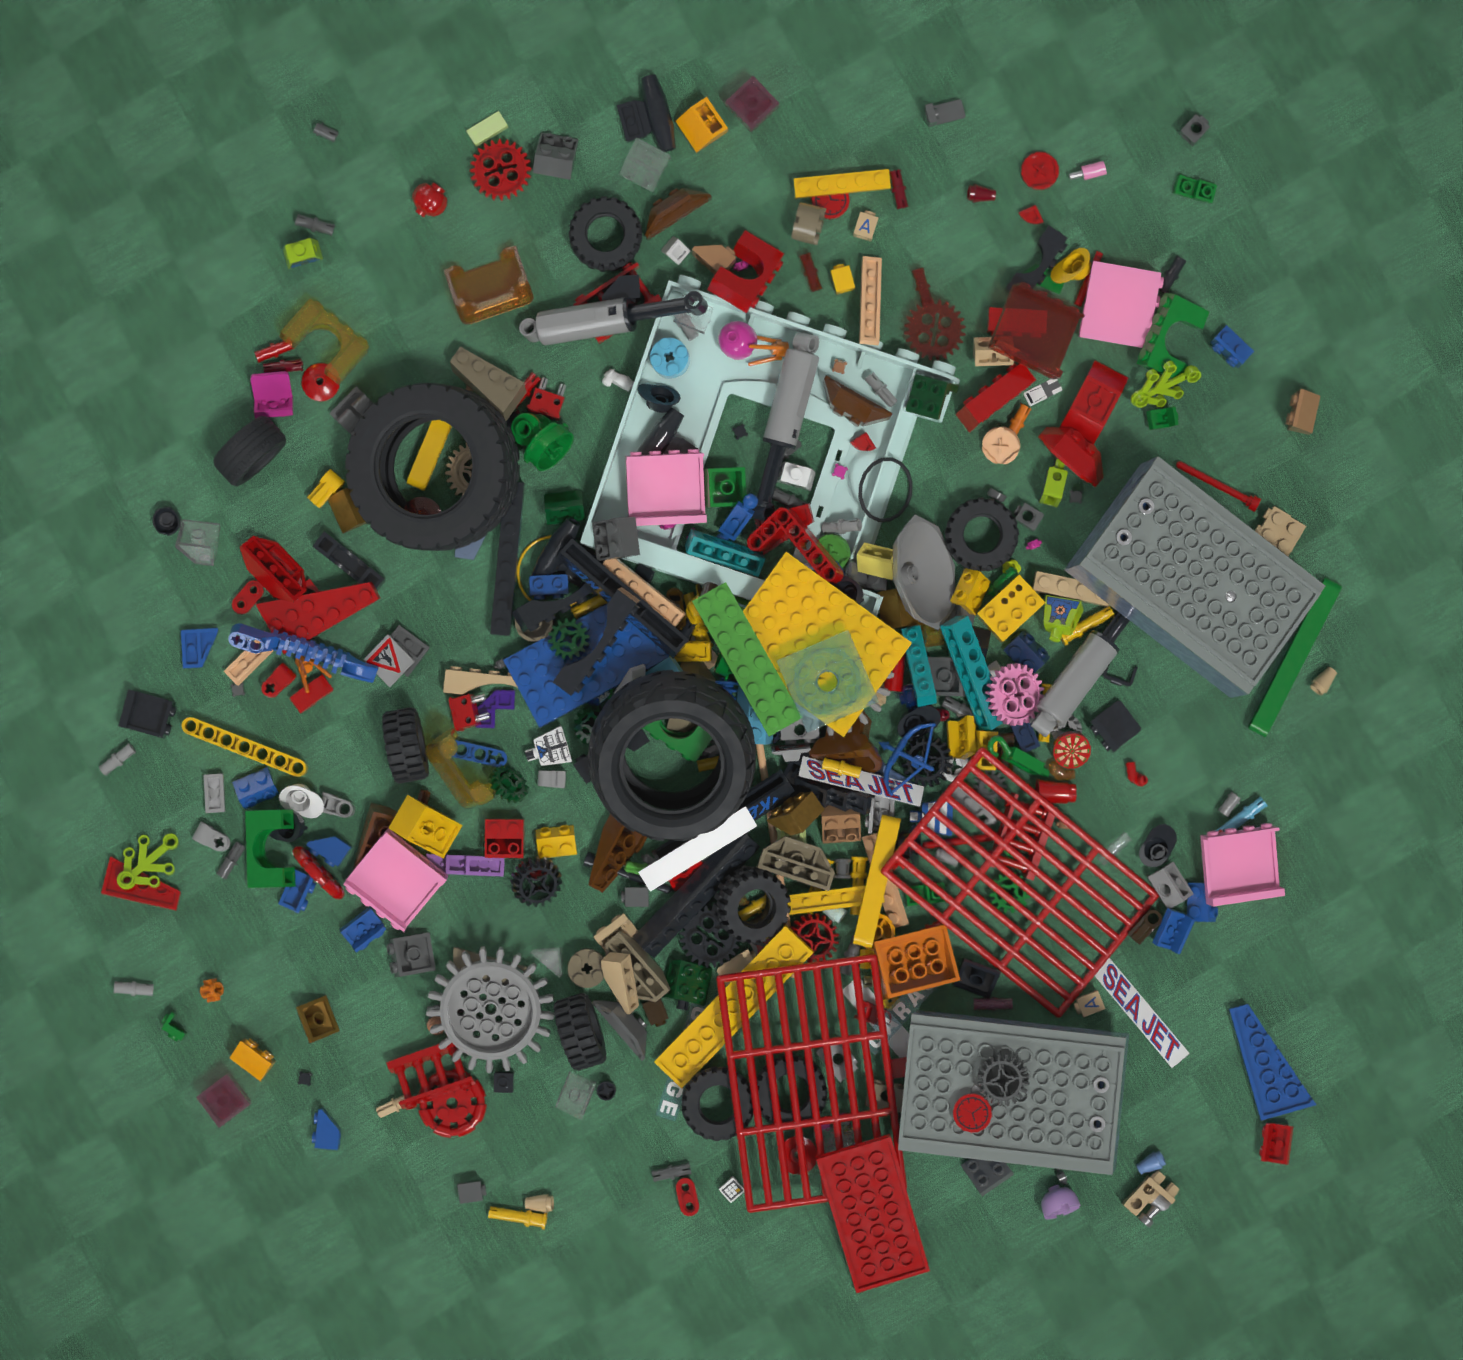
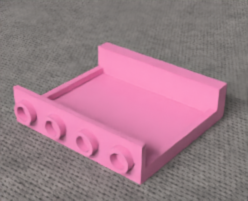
(1120, 304)
(666, 487)
(1240, 865)
(395, 880)

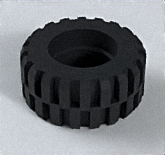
(605, 208)
(981, 508)
(405, 745)
(768, 921)
(580, 1031)
(780, 1070)
(691, 1104)

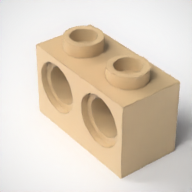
(986, 357)

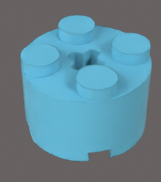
(664, 348)

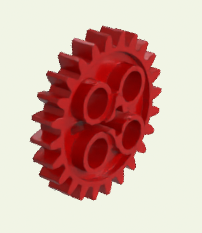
(505, 187)

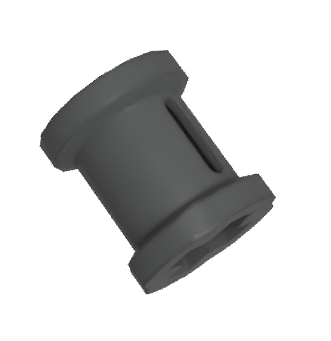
(842, 868)

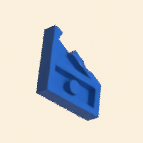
(196, 646)

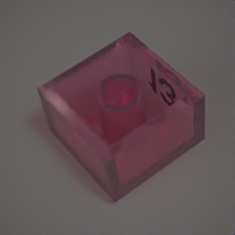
(752, 104)
(224, 1100)

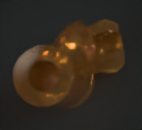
(1059, 773)

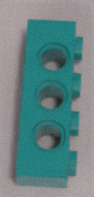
(724, 552)
(919, 667)

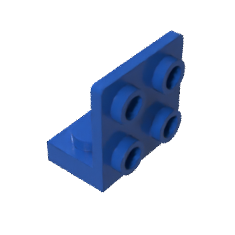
(1231, 347)

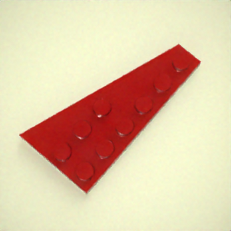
(317, 610)

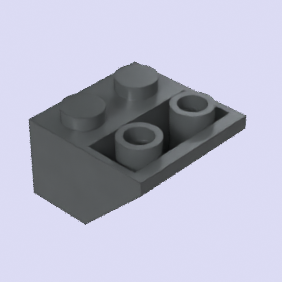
(555, 155)
(616, 538)

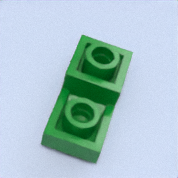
(1194, 189)
(925, 892)

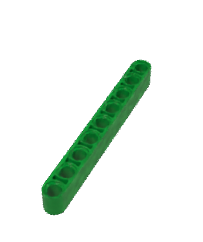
(1294, 659)

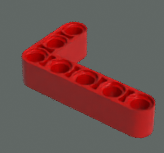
(800, 541)

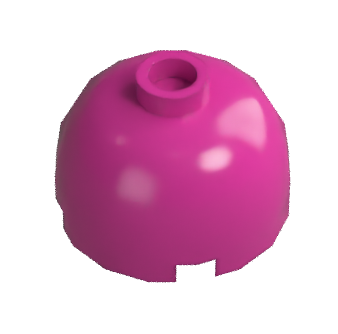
(736, 338)

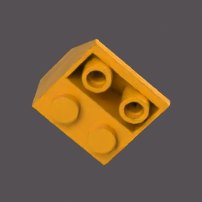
(701, 124)
(252, 1058)

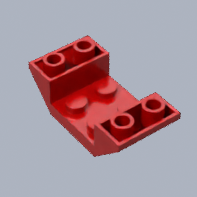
(1095, 401)

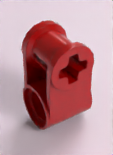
(281, 678)
(871, 1013)

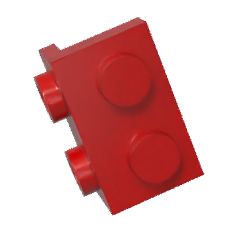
(1276, 1143)

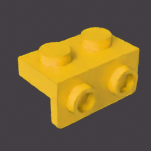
(970, 590)
(961, 737)
(556, 841)

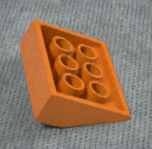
(915, 962)

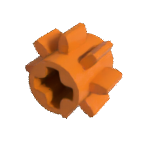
(211, 990)

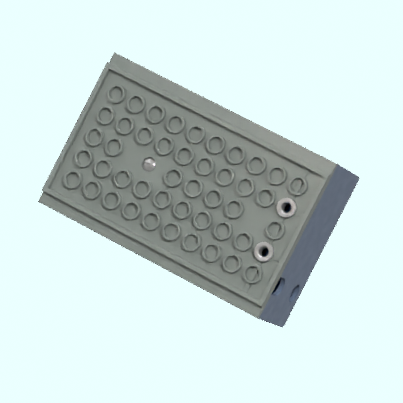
(1195, 578)
(1062, 1121)

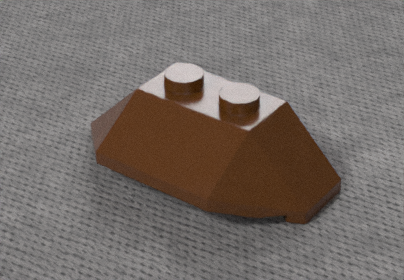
(673, 209)
(853, 405)

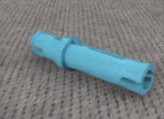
(1247, 813)

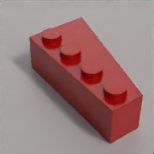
(996, 396)

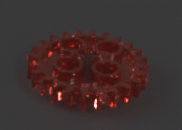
(951, 331)

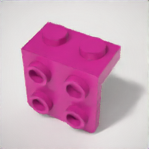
(272, 394)

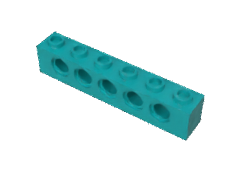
(971, 668)

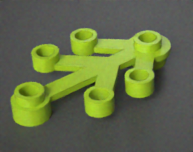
(1144, 396)
(145, 864)

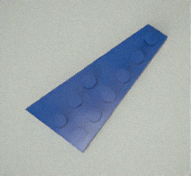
(1269, 1074)

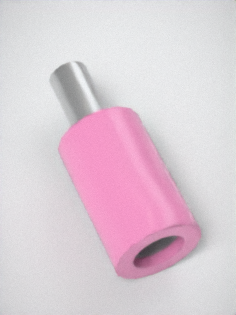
(1090, 171)

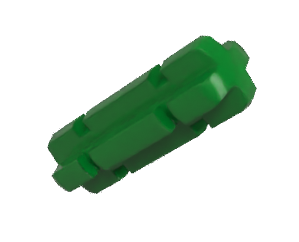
(1002, 581)

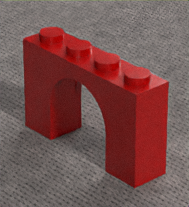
(745, 292)

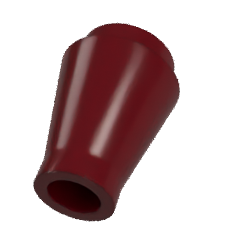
(980, 194)

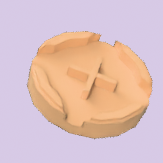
(1001, 445)

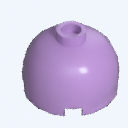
(1059, 1202)

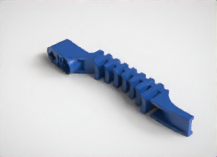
(350, 665)

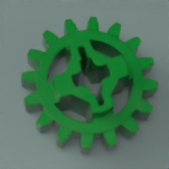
(1001, 903)

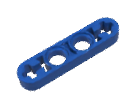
(470, 754)

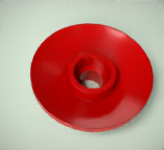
(312, 389)
(792, 1161)

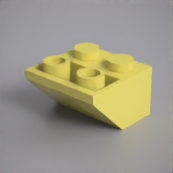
(875, 561)

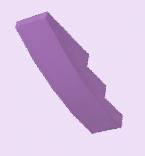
(468, 865)

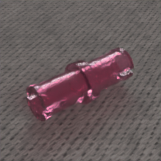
(993, 1003)

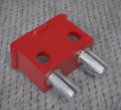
(546, 404)
(464, 712)

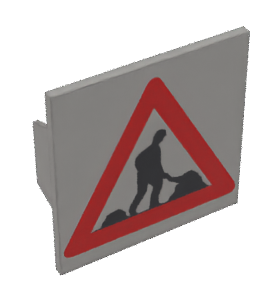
(391, 659)
(791, 752)

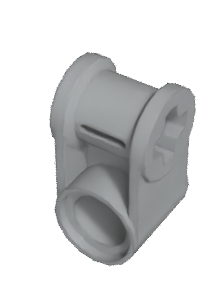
(333, 805)
(208, 836)

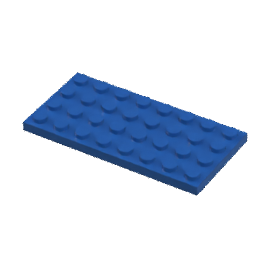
(537, 667)

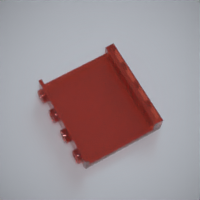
(1035, 330)

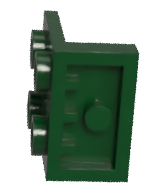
(928, 396)
(563, 505)
(688, 982)

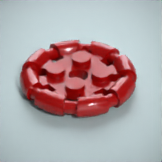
(318, 873)
(456, 1114)

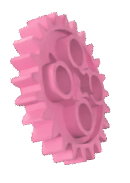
(1000, 698)

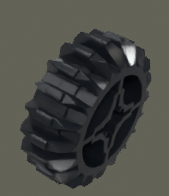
(937, 760)
(542, 869)

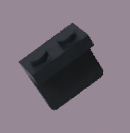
(1114, 726)

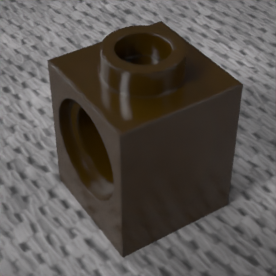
(656, 1012)

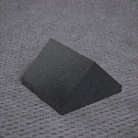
(977, 978)

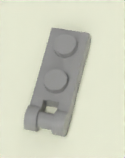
(973, 806)

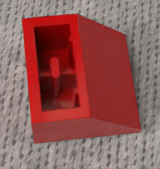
(504, 838)

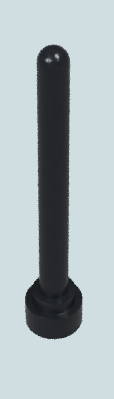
(589, 861)

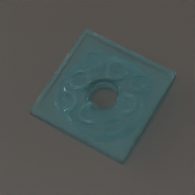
(835, 656)

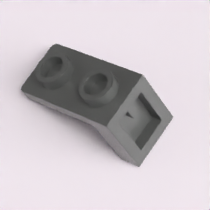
(944, 112)
(866, 581)

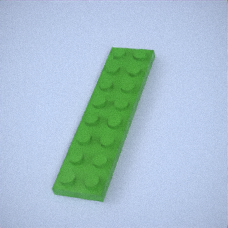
(747, 659)

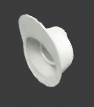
(301, 800)

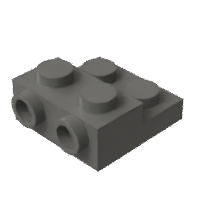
(945, 677)
(411, 955)

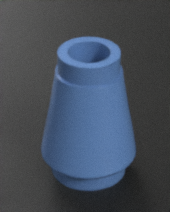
(1151, 1163)

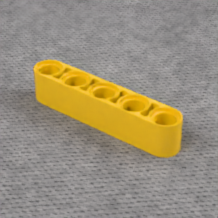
(429, 454)

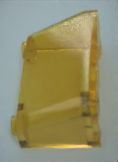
(439, 754)

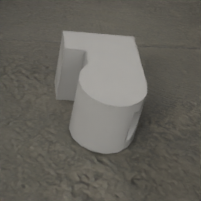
(552, 779)

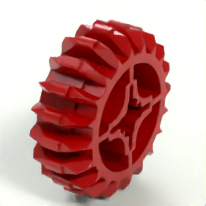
(829, 941)

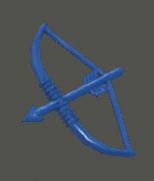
(916, 761)

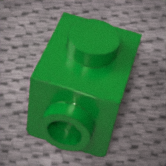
(1162, 418)
(173, 1031)

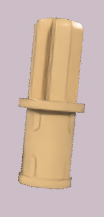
(389, 1107)

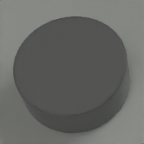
(996, 495)

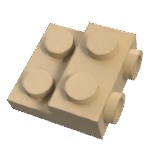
(1280, 530)

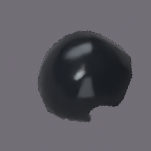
(166, 520)

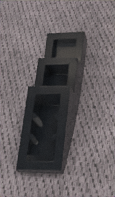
(835, 795)

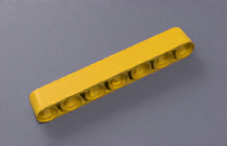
(237, 740)
(876, 882)

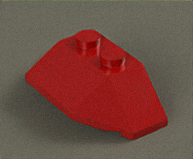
(1074, 452)
(274, 568)

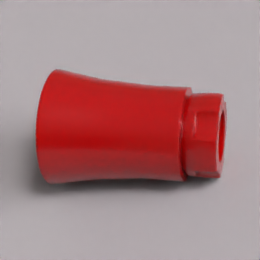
(1056, 791)

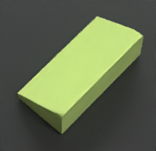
(487, 129)

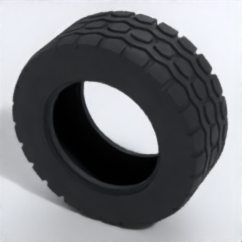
(373, 459)

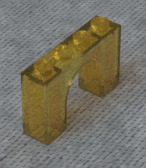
(314, 317)

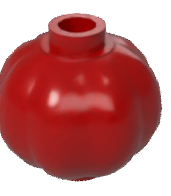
(429, 199)

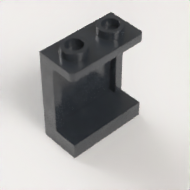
(147, 714)

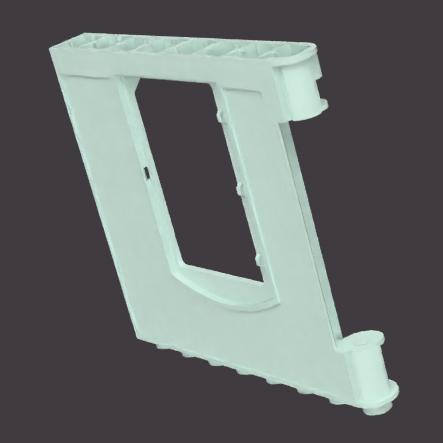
(703, 397)

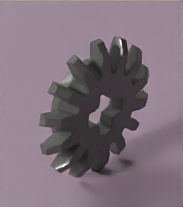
(984, 792)

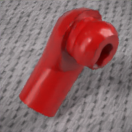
(1134, 776)

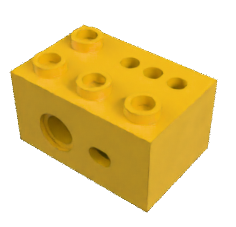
(1010, 608)
(425, 826)

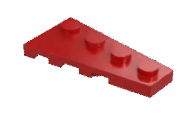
(162, 896)

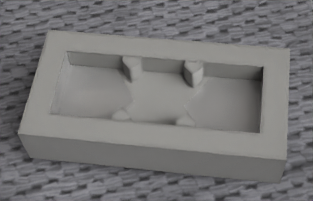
(214, 793)

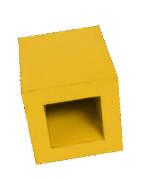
(842, 279)

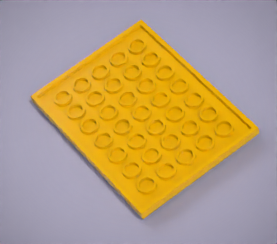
(803, 609)

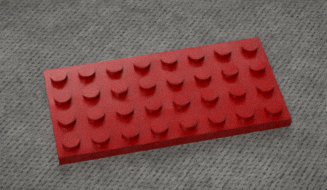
(872, 1213)

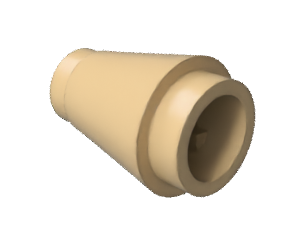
(1323, 681)
(541, 1203)

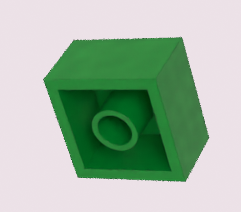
(724, 486)

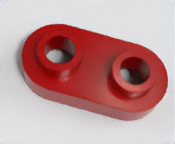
(247, 597)
(687, 1196)

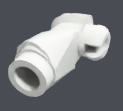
(618, 379)

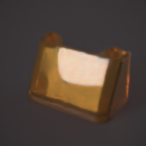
(490, 288)

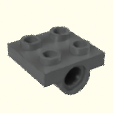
(351, 409)
(986, 1174)

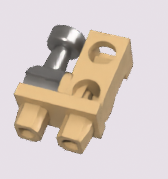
(1151, 1192)

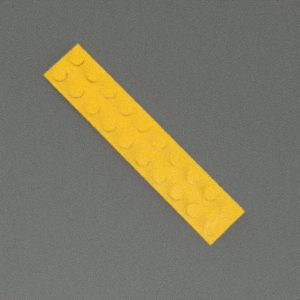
(705, 1034)

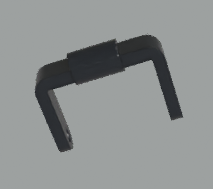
(1118, 681)

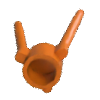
(777, 348)
(306, 667)

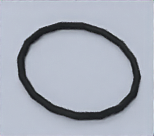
(861, 487)

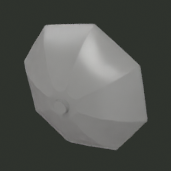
(924, 572)

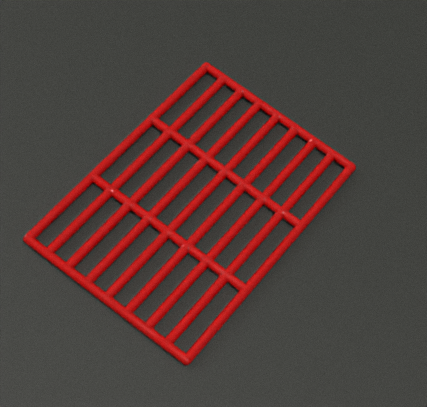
(991, 859)
(787, 1047)

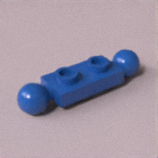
(738, 518)

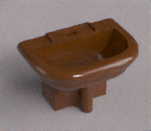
(852, 748)

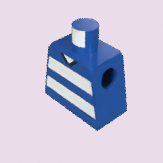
(934, 824)

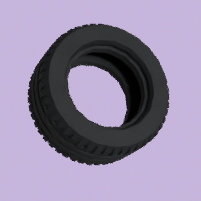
(249, 450)

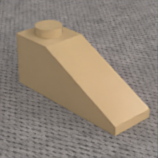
(620, 977)

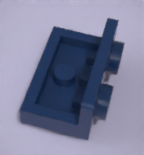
(1027, 652)

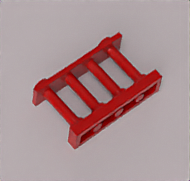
(629, 269)
(1041, 838)
(417, 1060)

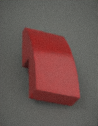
(317, 690)

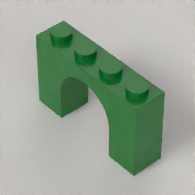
(1170, 310)
(690, 743)
(259, 870)

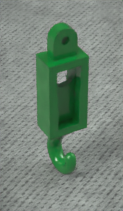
(1018, 757)

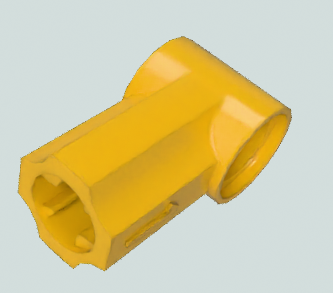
(328, 485)

